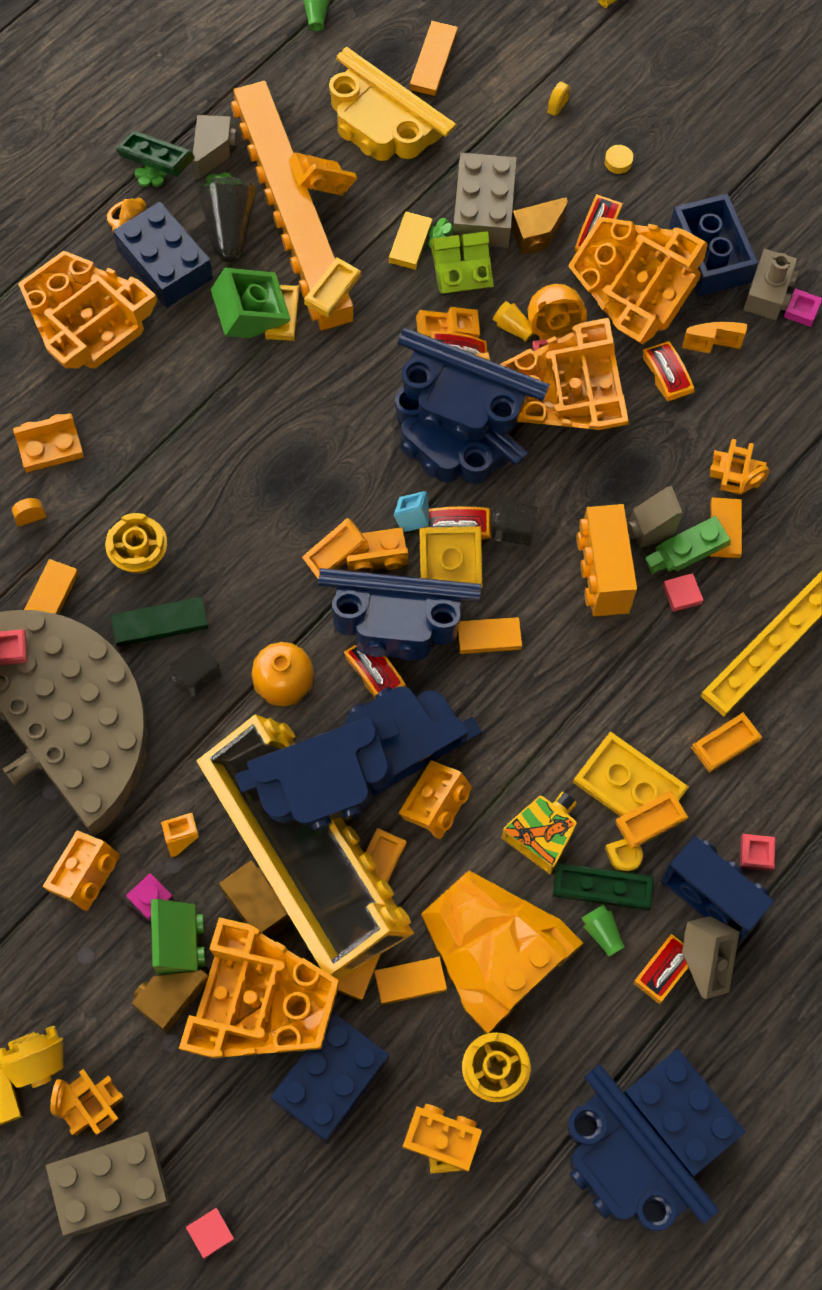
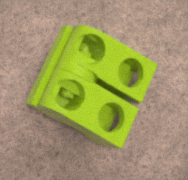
(465, 275)

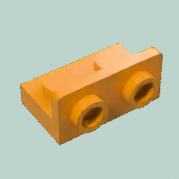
(321, 174)
(48, 442)
(383, 551)
(436, 798)
(82, 870)
(442, 1137)

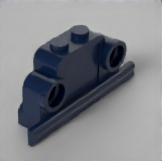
(464, 390)
(450, 457)
(395, 612)
(425, 727)
(323, 774)
(628, 1162)

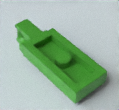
(689, 547)

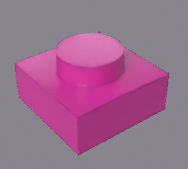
(803, 307)
(146, 890)

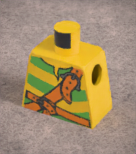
(542, 830)

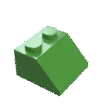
(249, 302)
(176, 937)

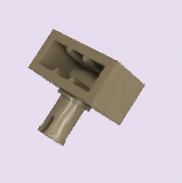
(770, 284)

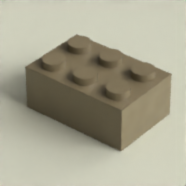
(485, 196)
(107, 1185)

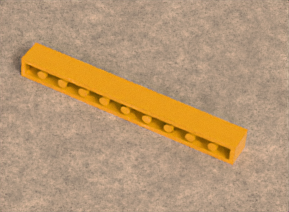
(292, 203)

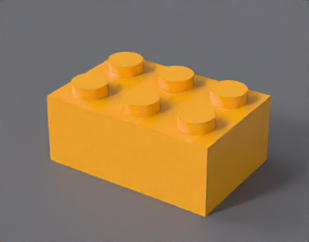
(607, 560)

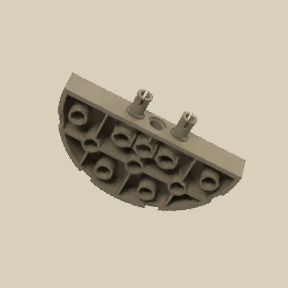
(74, 715)

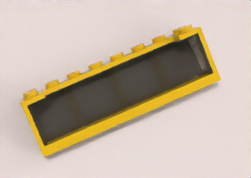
(318, 874)

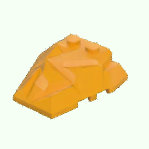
(638, 273)
(85, 310)
(581, 378)
(495, 946)
(258, 998)

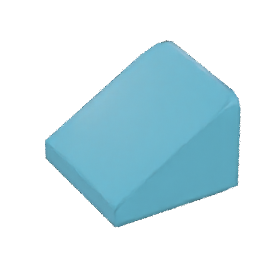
(412, 511)

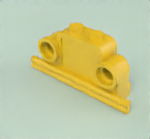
(381, 112)

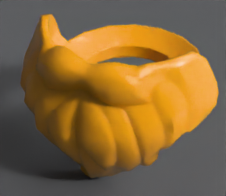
(129, 209)

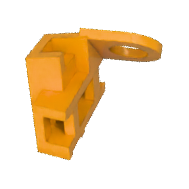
(730, 469)
(98, 1102)

